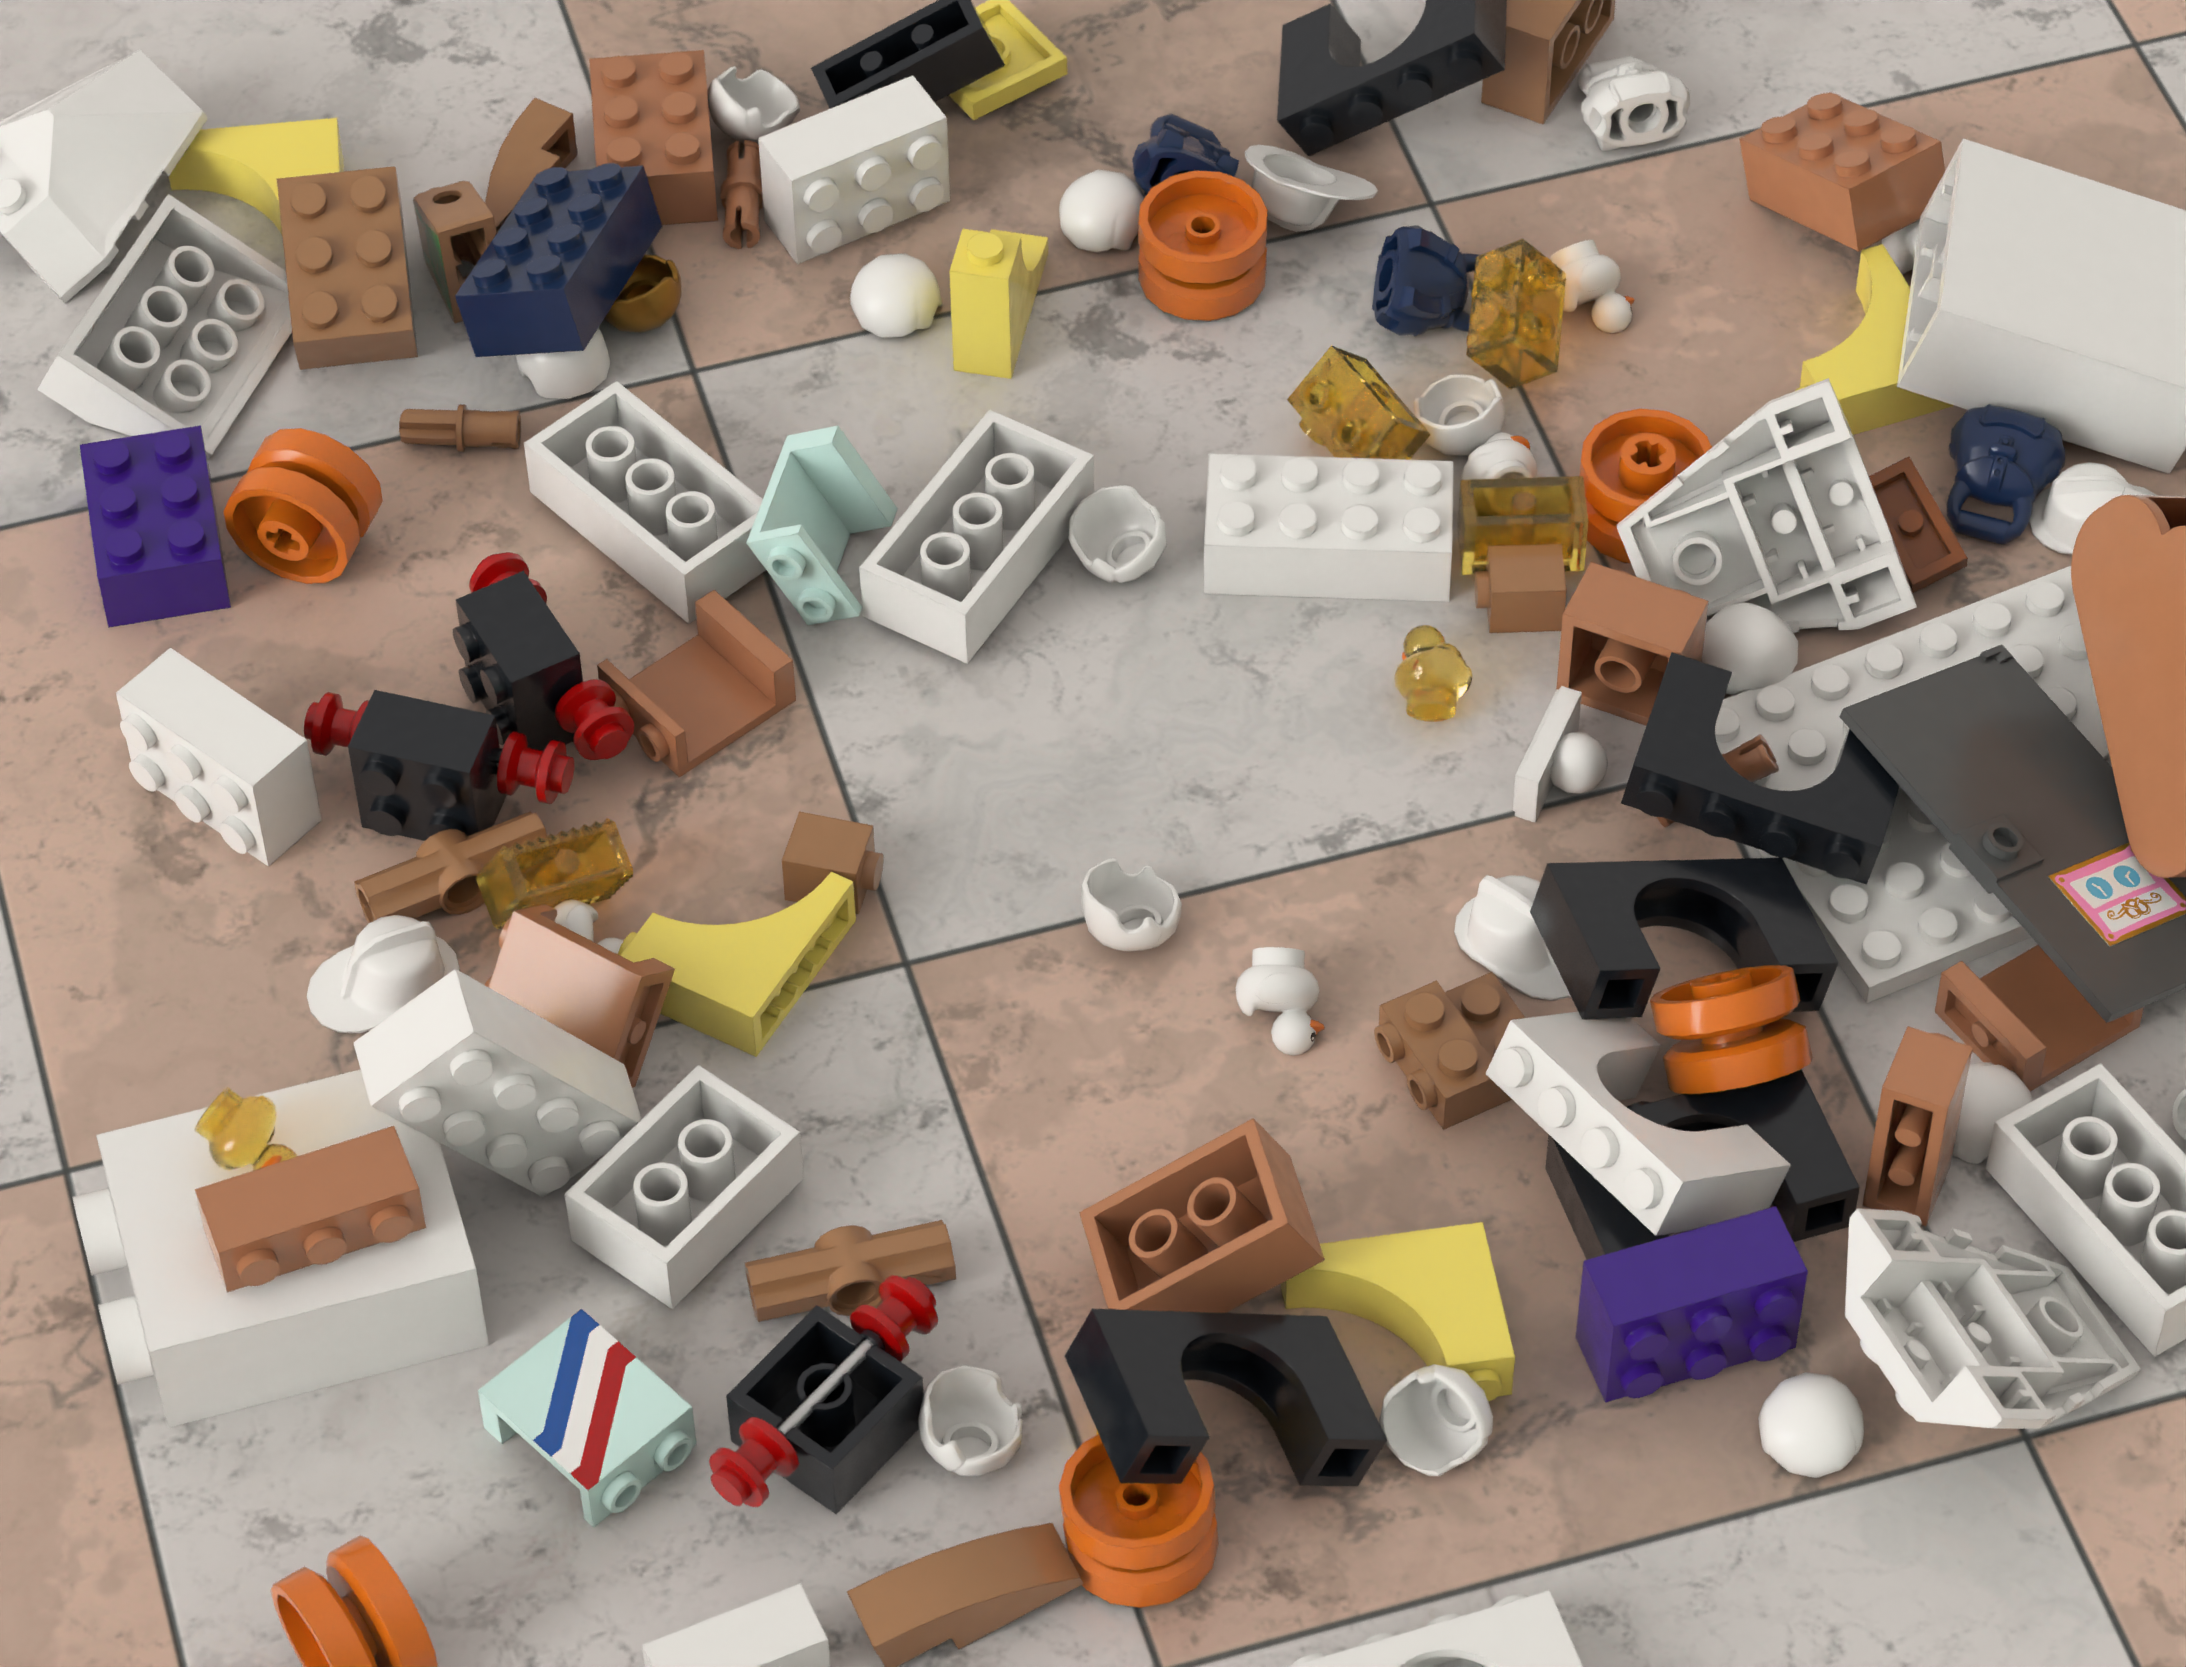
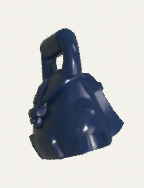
(1179, 148)
(1421, 283)
(2004, 462)

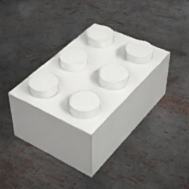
(854, 169)
(218, 757)
(685, 1186)

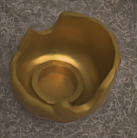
(647, 297)

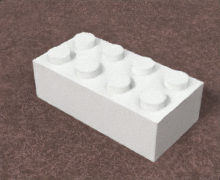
(647, 498)
(1328, 527)
(976, 536)
(497, 1083)
(2105, 1195)

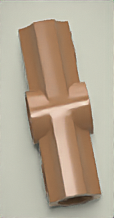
(442, 871)
(848, 1269)

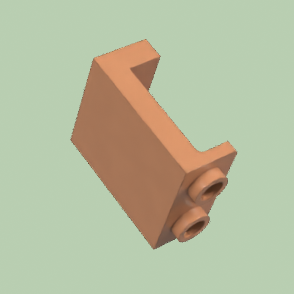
(581, 985)

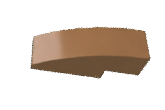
(537, 141)
(963, 1591)

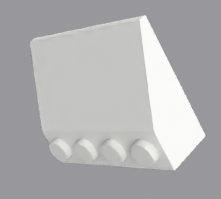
(175, 332)

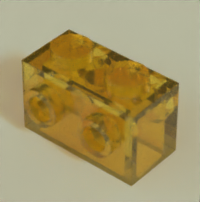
(1516, 314)
(1355, 410)

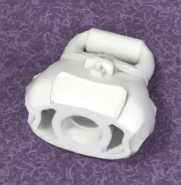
(1632, 102)

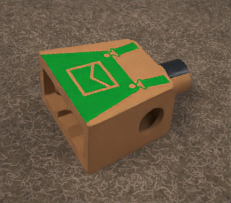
(452, 228)

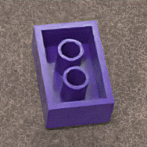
(154, 526)
(1690, 1304)

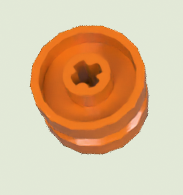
(1202, 245)
(1629, 462)
(303, 506)
(1731, 1029)
(1137, 1539)
(355, 1616)

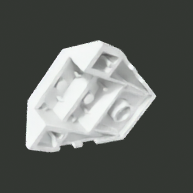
(86, 163)
(1776, 522)
(1975, 1330)

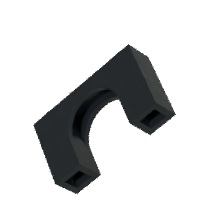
(1333, 98)
(1688, 781)
(1744, 906)
(1812, 1199)
(1284, 1365)

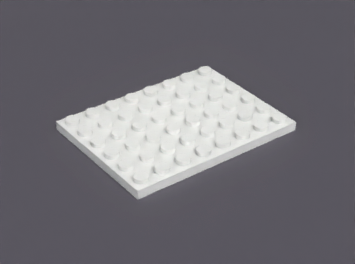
(1920, 900)

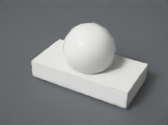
(1558, 757)

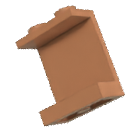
(705, 688)
(2026, 1017)

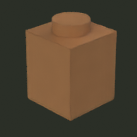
(1522, 588)
(827, 846)

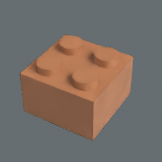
(1621, 639)

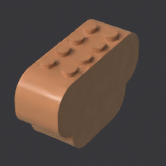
(2133, 626)

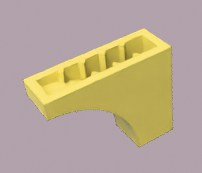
(251, 158)
(992, 298)
(1868, 361)
(748, 974)
(1426, 1289)

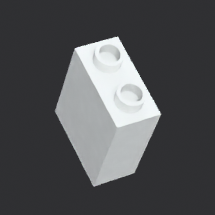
(2052, 304)
(302, 1328)

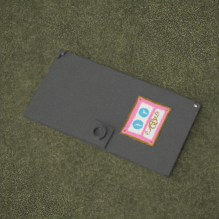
(2033, 823)

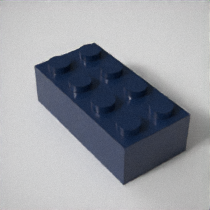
(559, 261)

